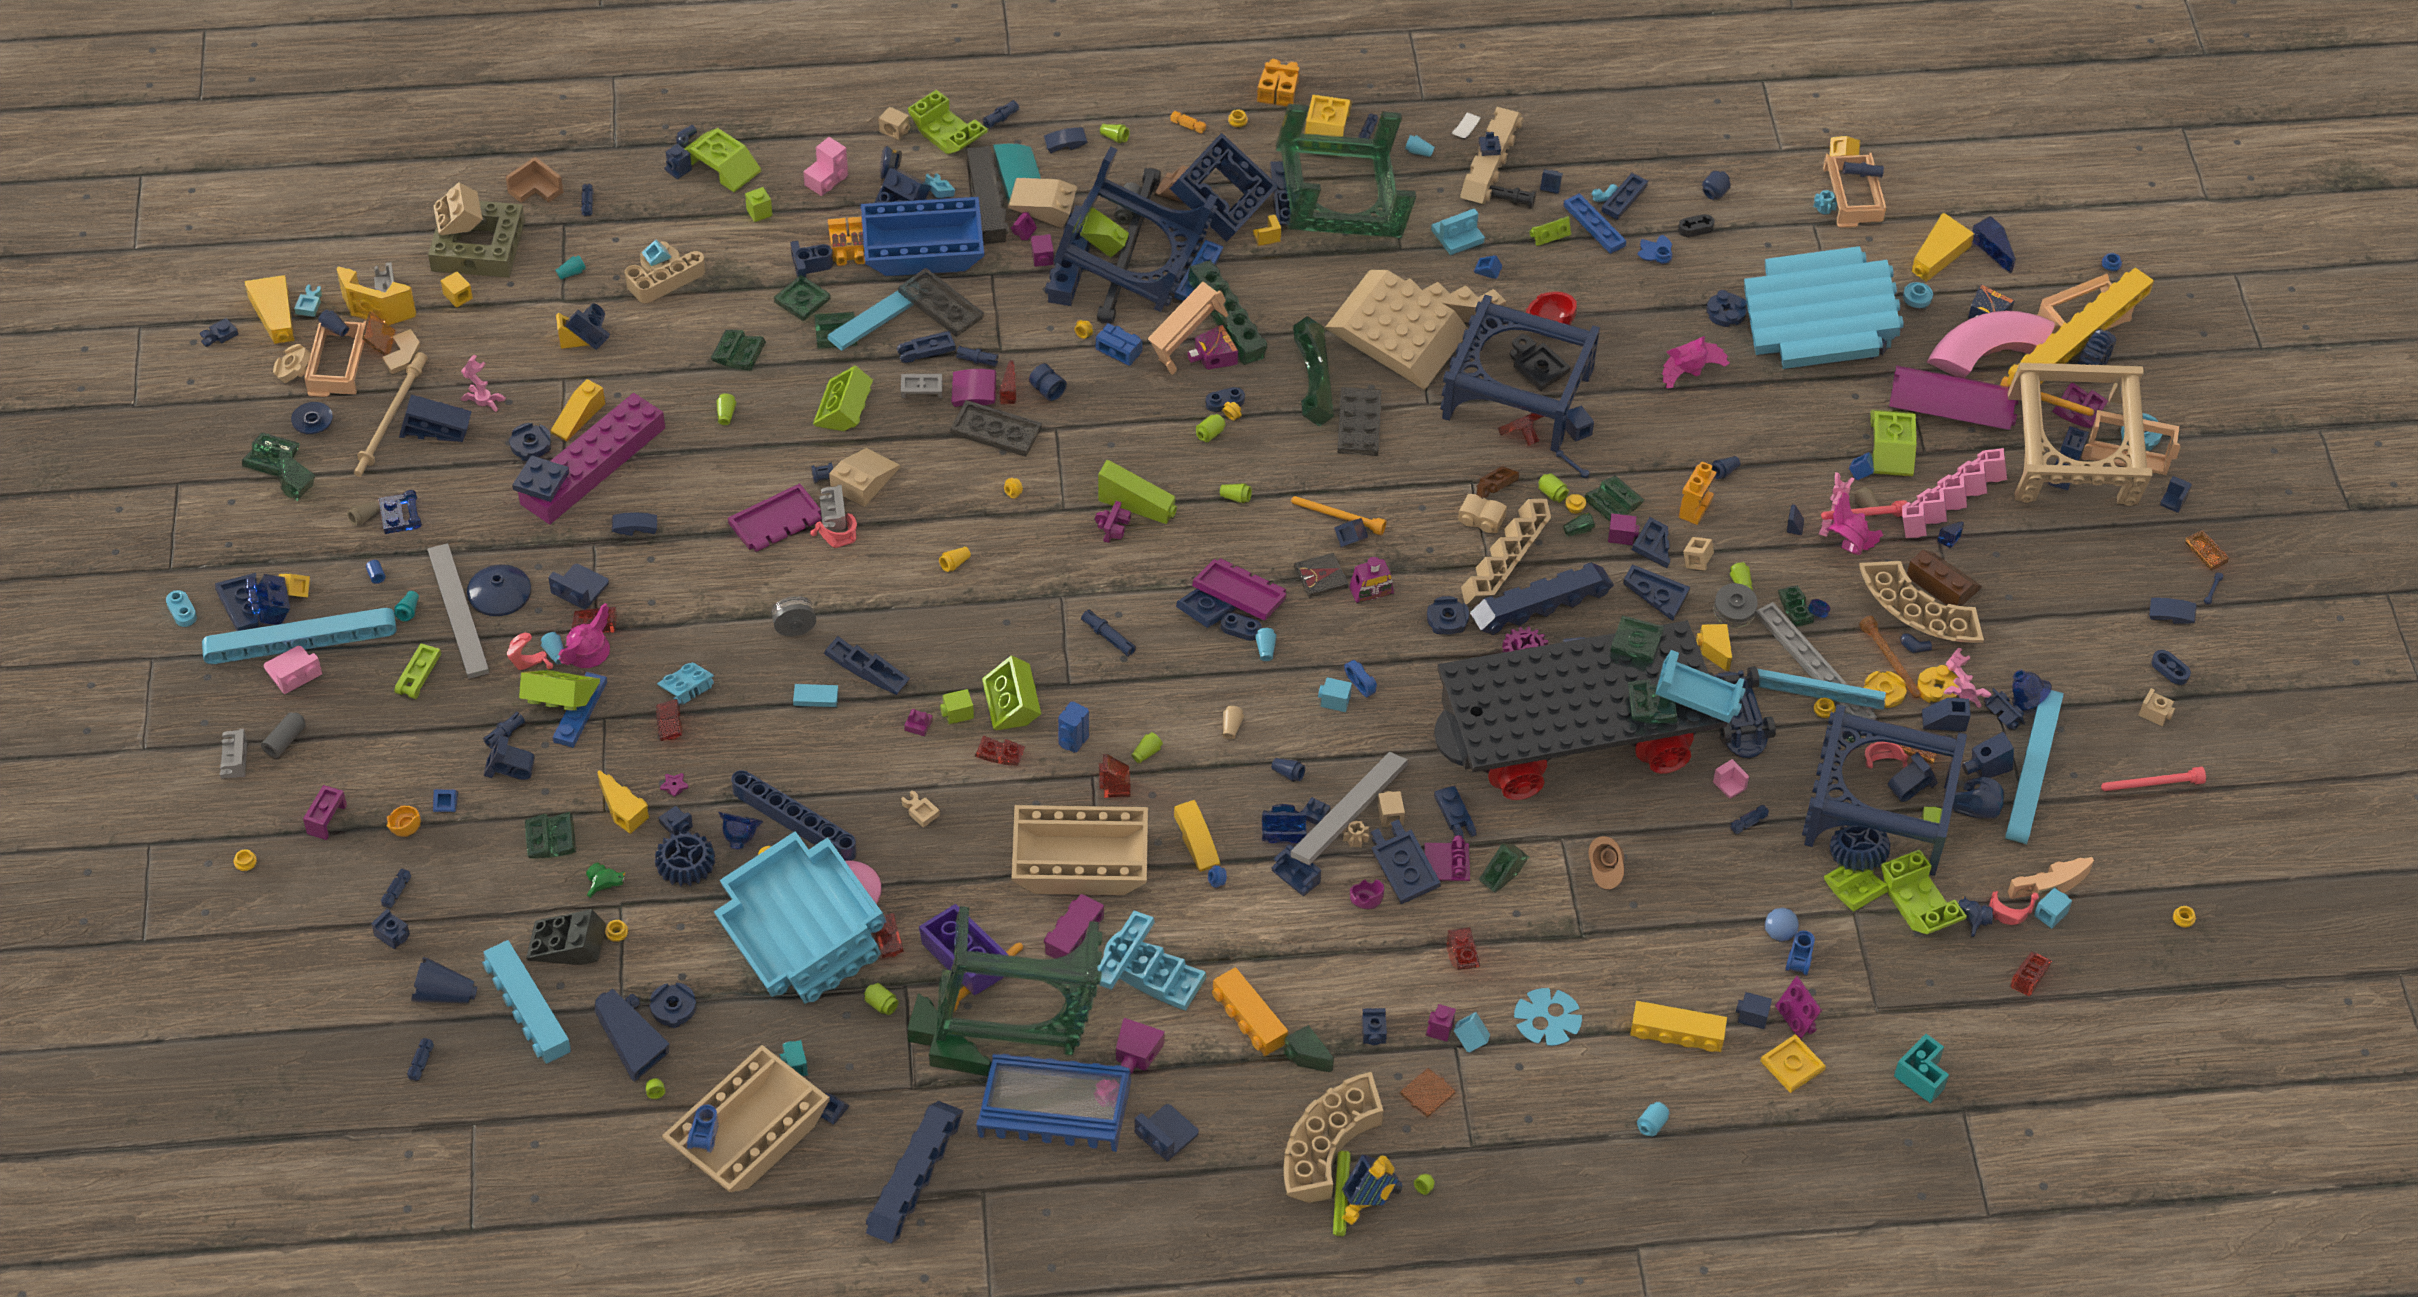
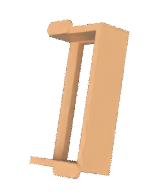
(1852, 215)
(2047, 311)
(1177, 327)
(324, 385)
(2158, 462)

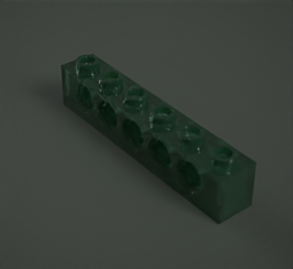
(1241, 330)

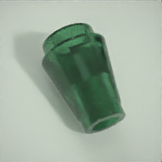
(1581, 524)

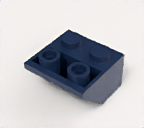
(902, 187)

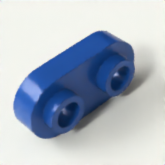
(1364, 683)

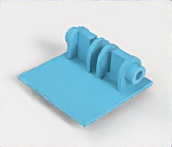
(687, 682)

